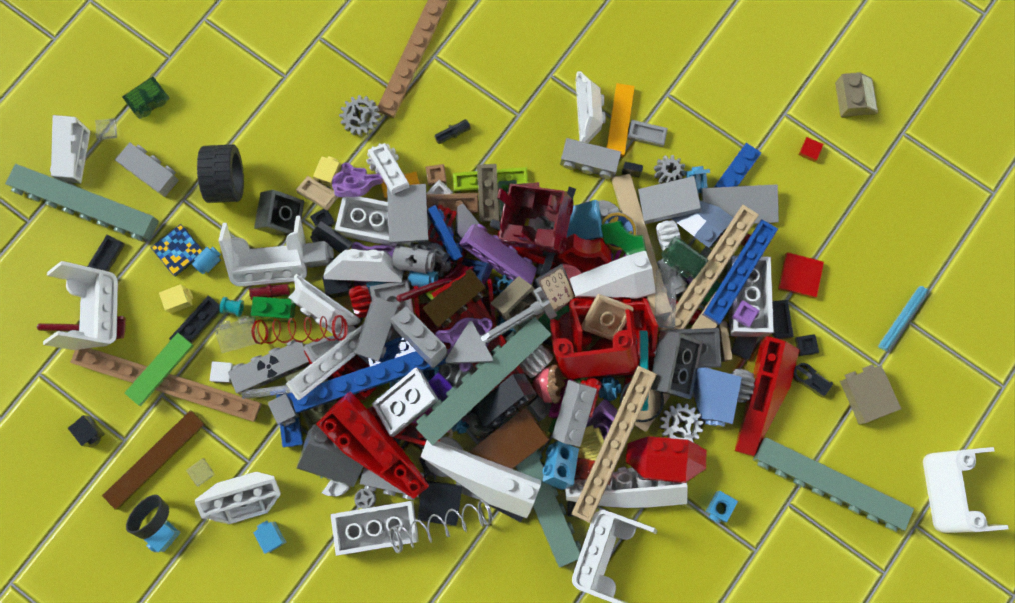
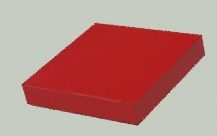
(801, 275)

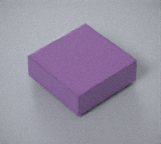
(745, 314)

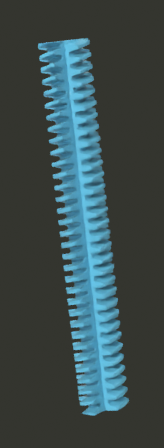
(903, 318)

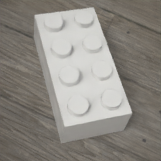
(365, 220)
(757, 293)
(370, 527)

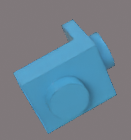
(700, 177)

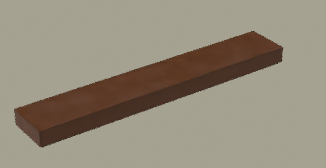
(153, 460)

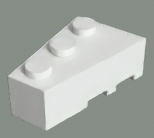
(68, 148)

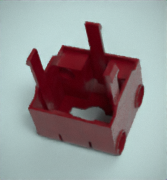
(531, 203)

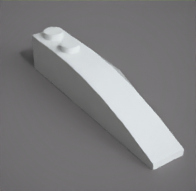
(484, 478)
(633, 491)

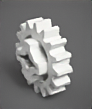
(677, 417)

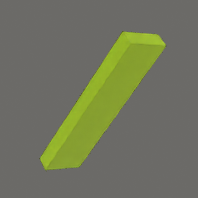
(468, 180)

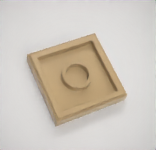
(605, 317)

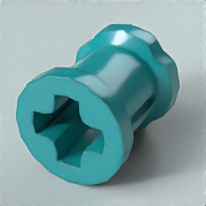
(231, 306)

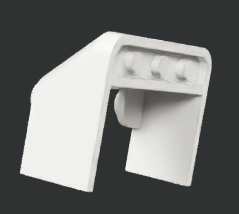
(263, 264)
(97, 306)
(948, 492)
(597, 550)

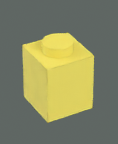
(326, 170)
(176, 298)

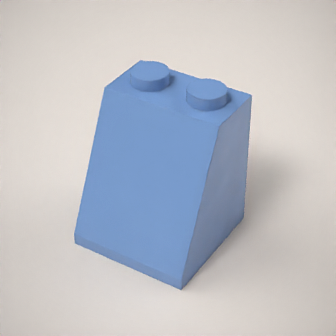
(716, 396)

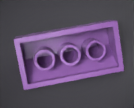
(492, 251)

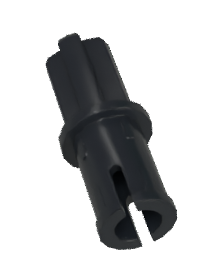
(453, 131)

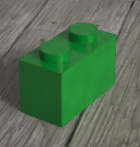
(273, 308)

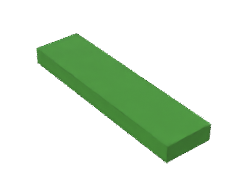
(159, 369)

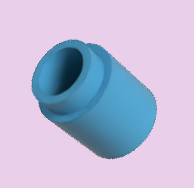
(206, 260)
(422, 279)

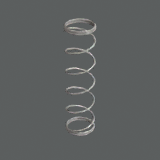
(481, 518)

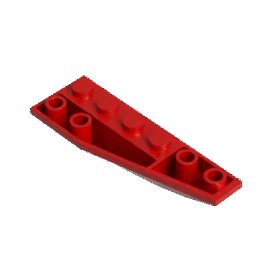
(772, 382)
(369, 444)

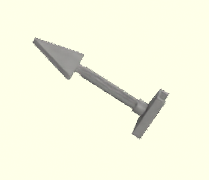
(472, 346)

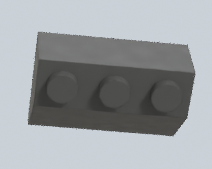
(676, 364)
(326, 460)

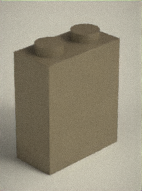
(869, 394)

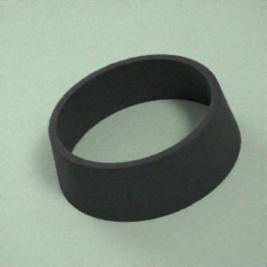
(141, 511)

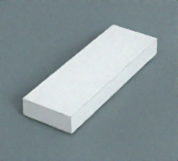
(388, 168)

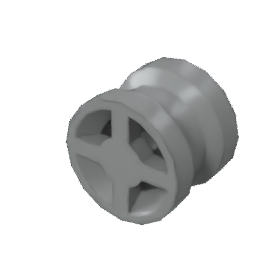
(361, 498)

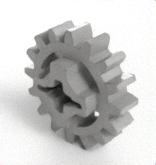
(351, 116)

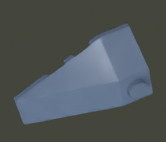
(707, 224)

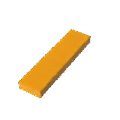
(620, 117)

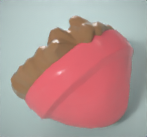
(549, 384)

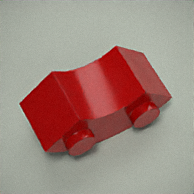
(586, 252)

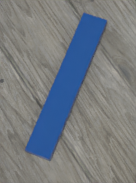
(740, 272)

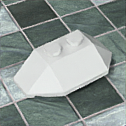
(589, 108)
(363, 266)
(318, 304)
(239, 498)

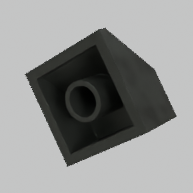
(277, 212)

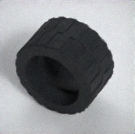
(220, 173)

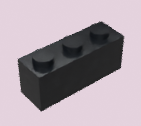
(504, 400)

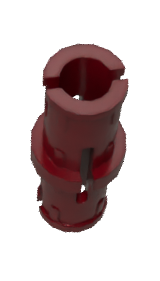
(270, 291)

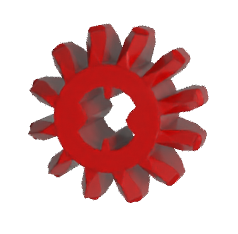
(360, 300)

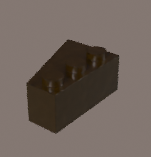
(455, 299)

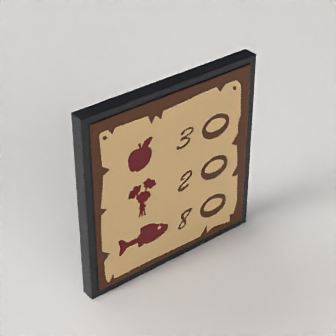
(556, 287)

